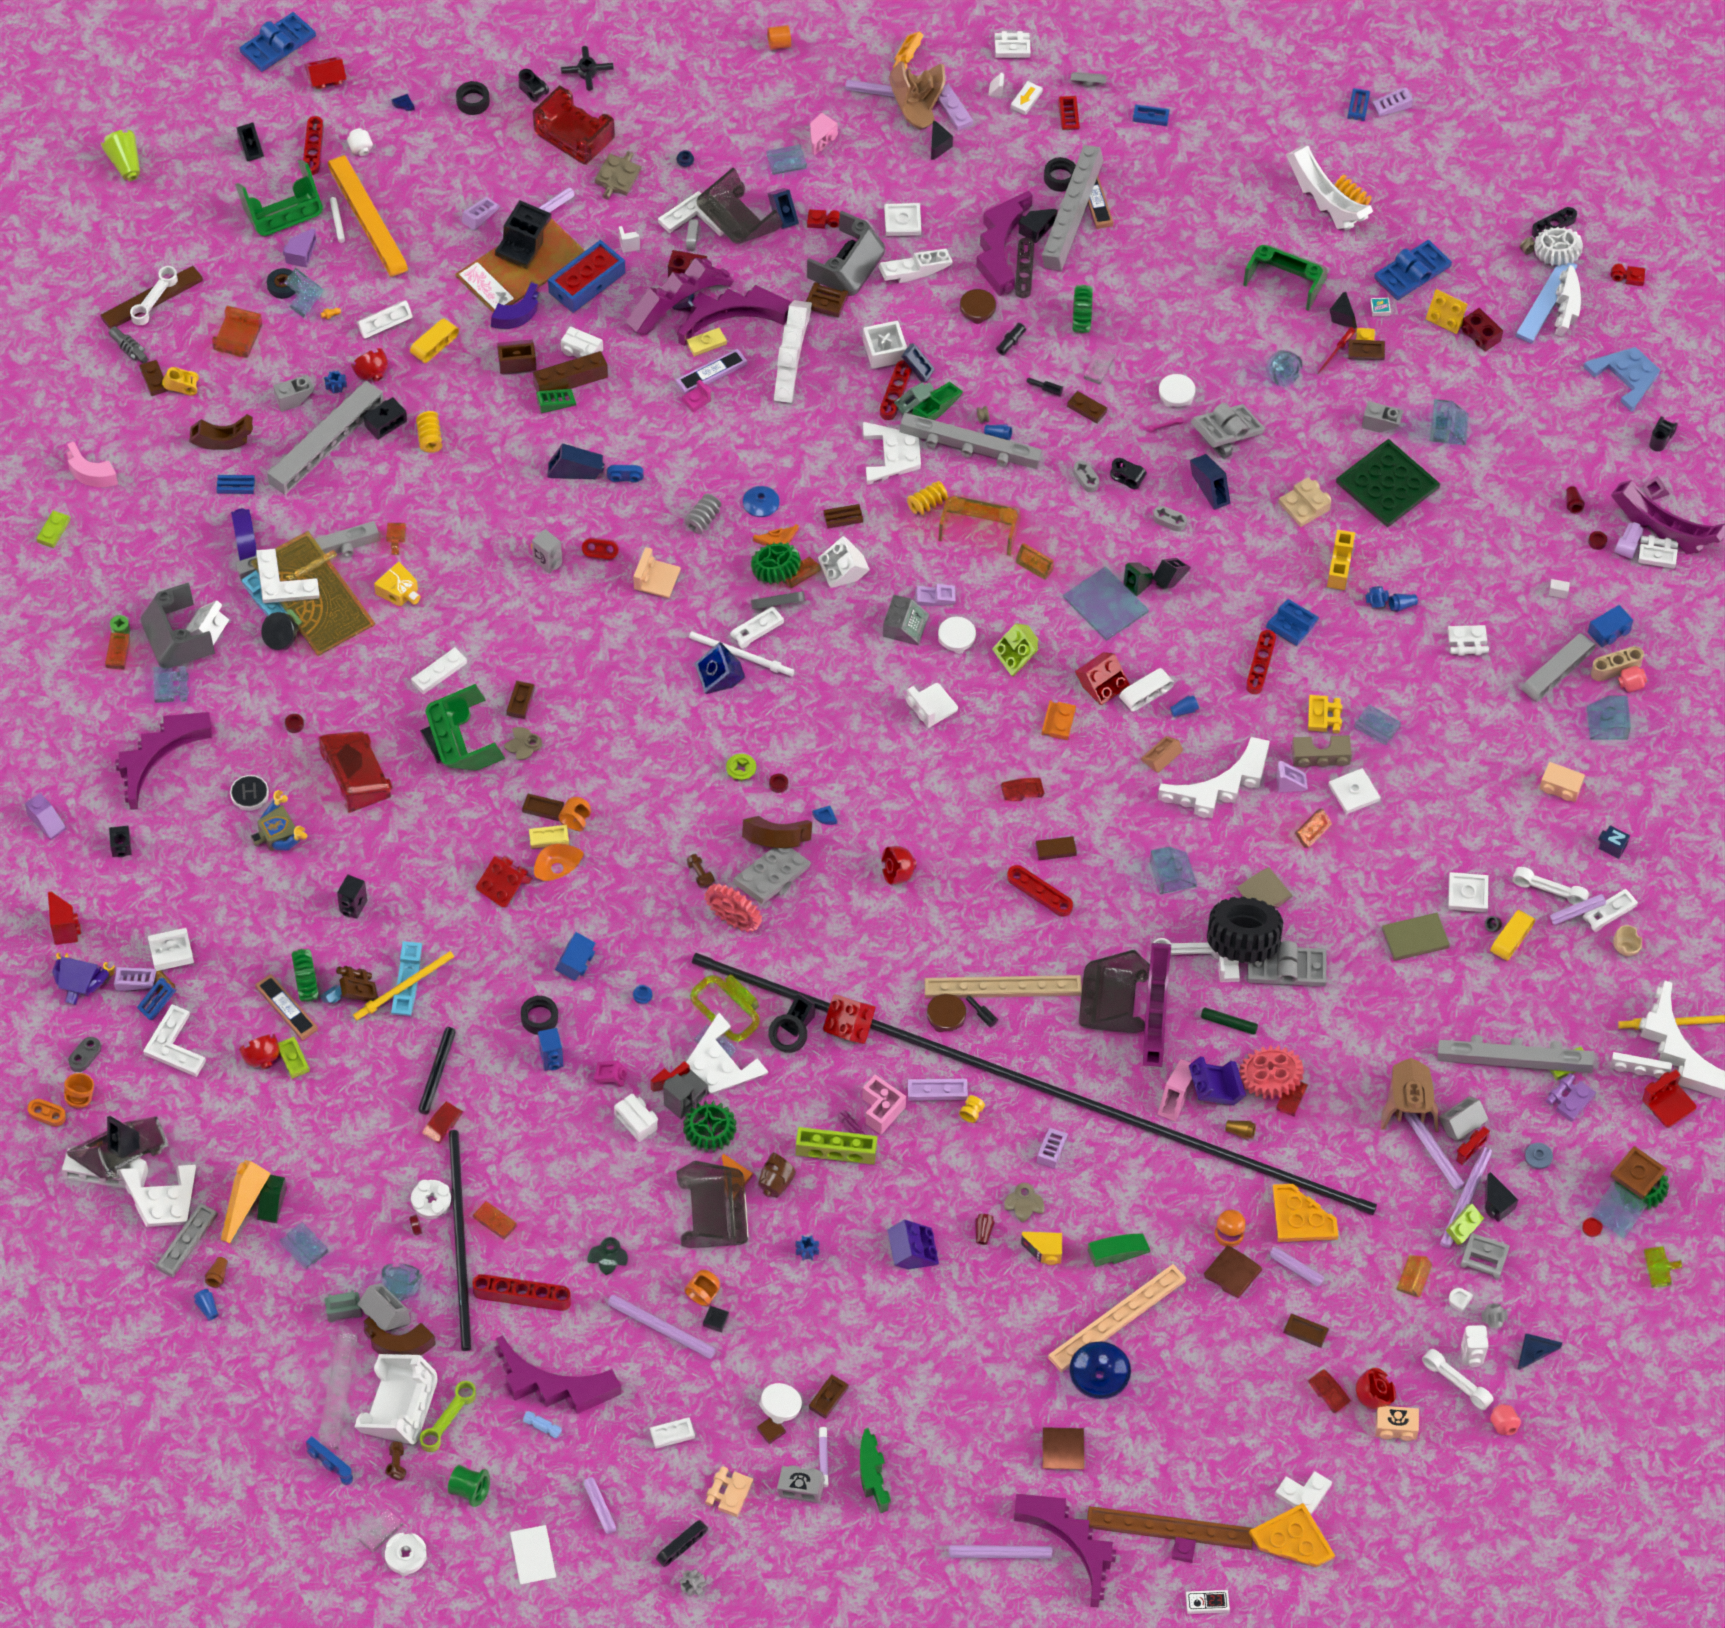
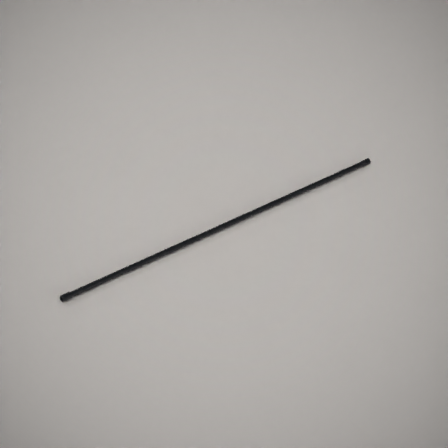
(1358, 1203)

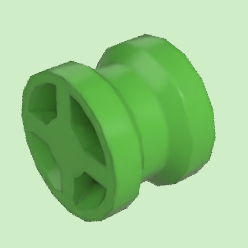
(122, 621)

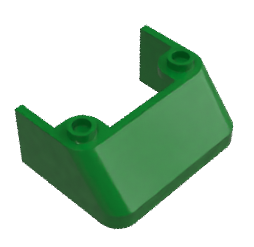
(287, 212)
(1290, 263)
(444, 720)

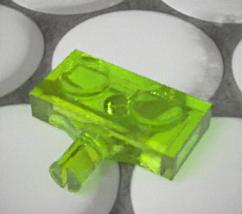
(1659, 1266)

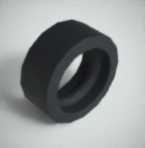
(472, 108)
(1055, 164)
(539, 1001)
(777, 1022)

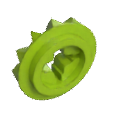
(742, 760)

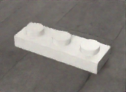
(384, 319)
(439, 671)
(1639, 1065)

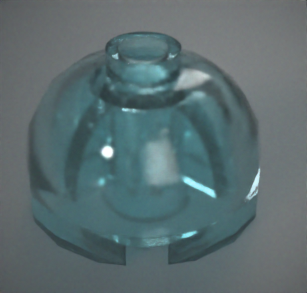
(1283, 367)
(401, 1280)

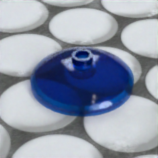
(1100, 1359)

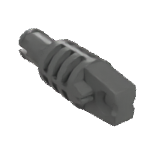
(128, 345)

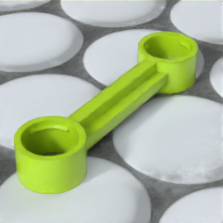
(448, 1416)

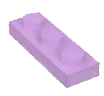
(954, 109)
(937, 1089)

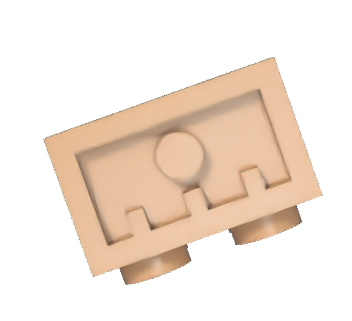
(655, 576)

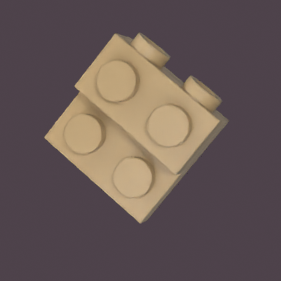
(1305, 502)

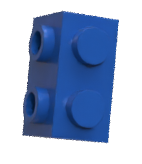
(1610, 626)
(575, 956)

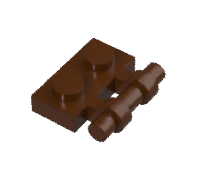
(359, 987)

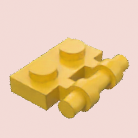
(1318, 713)

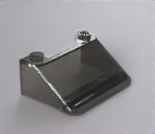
(730, 214)
(1110, 992)
(97, 1159)
(717, 1205)

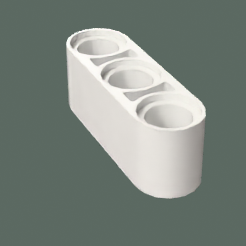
(1146, 689)

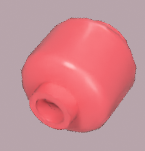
(1632, 678)
(1505, 1419)

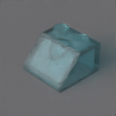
(1609, 718)
(1172, 870)

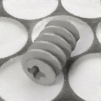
(703, 513)

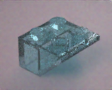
(1448, 423)

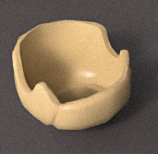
(1627, 941)

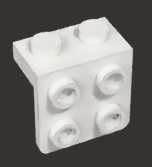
(931, 704)

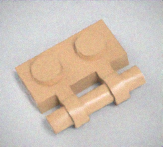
(735, 1494)

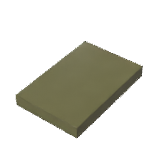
(1415, 936)

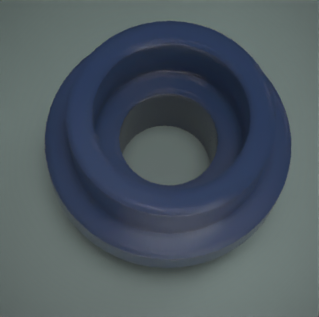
(685, 158)

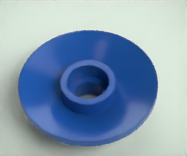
(761, 507)

